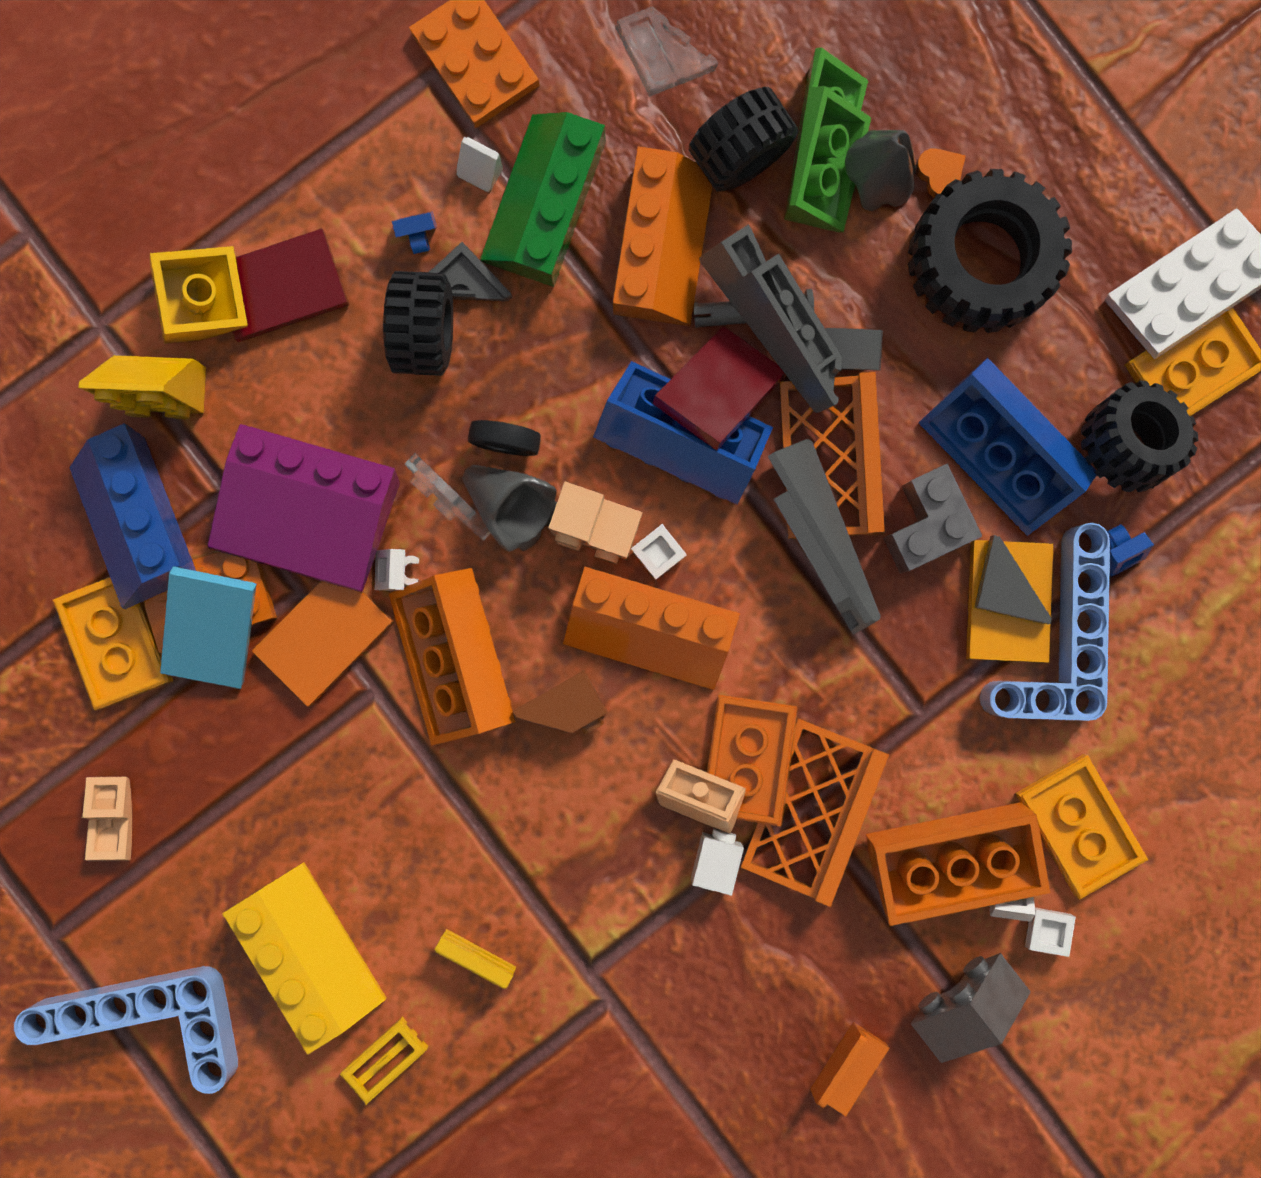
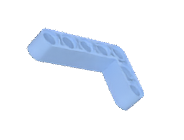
(1071, 639)
(143, 1008)

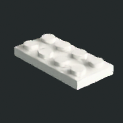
(1191, 284)

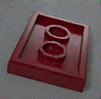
(288, 284)
(719, 387)

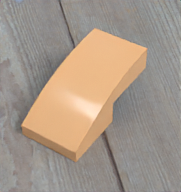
(110, 818)

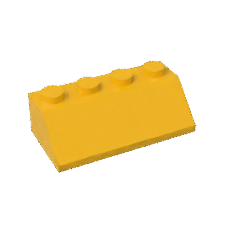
(305, 957)

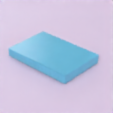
(207, 627)

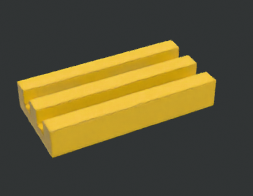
(475, 959)
(409, 1037)

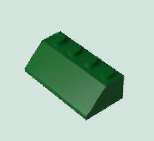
(545, 196)

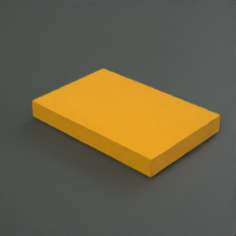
(1203, 363)
(1007, 637)
(110, 644)
(1082, 826)

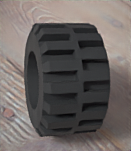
(743, 139)
(418, 323)
(1158, 421)

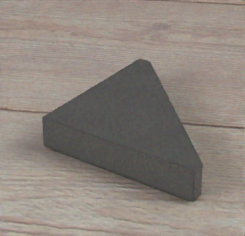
(470, 277)
(1005, 587)

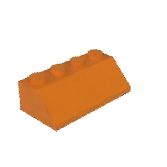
(662, 238)
(650, 628)
(451, 656)
(958, 863)

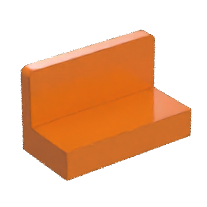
(848, 1069)

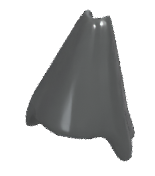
(882, 168)
(511, 504)

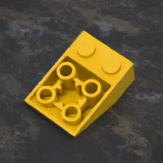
(149, 385)

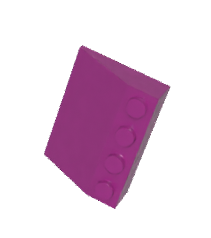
(302, 508)

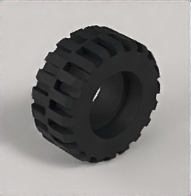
(1024, 216)

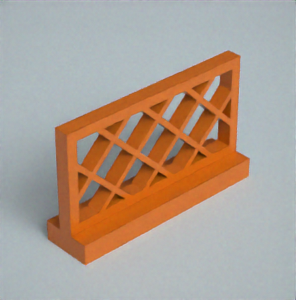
(866, 446)
(846, 828)

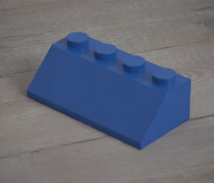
(648, 433)
(1008, 447)
(129, 514)

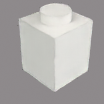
(717, 862)

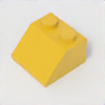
(197, 293)

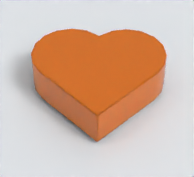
(939, 169)

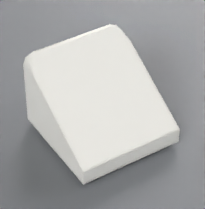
(478, 164)

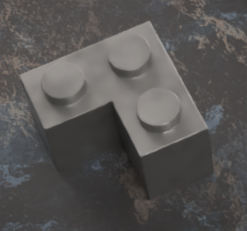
(942, 521)
(974, 1011)

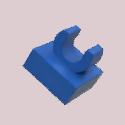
(415, 227)
(1127, 551)

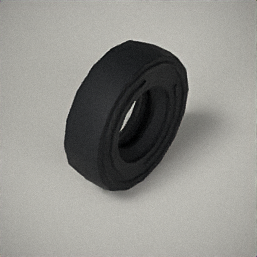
(504, 438)

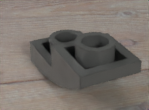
(858, 347)

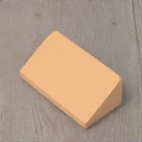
(701, 796)

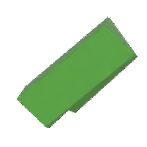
(828, 127)

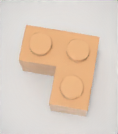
(592, 521)

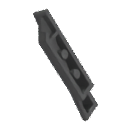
(777, 315)
(822, 532)

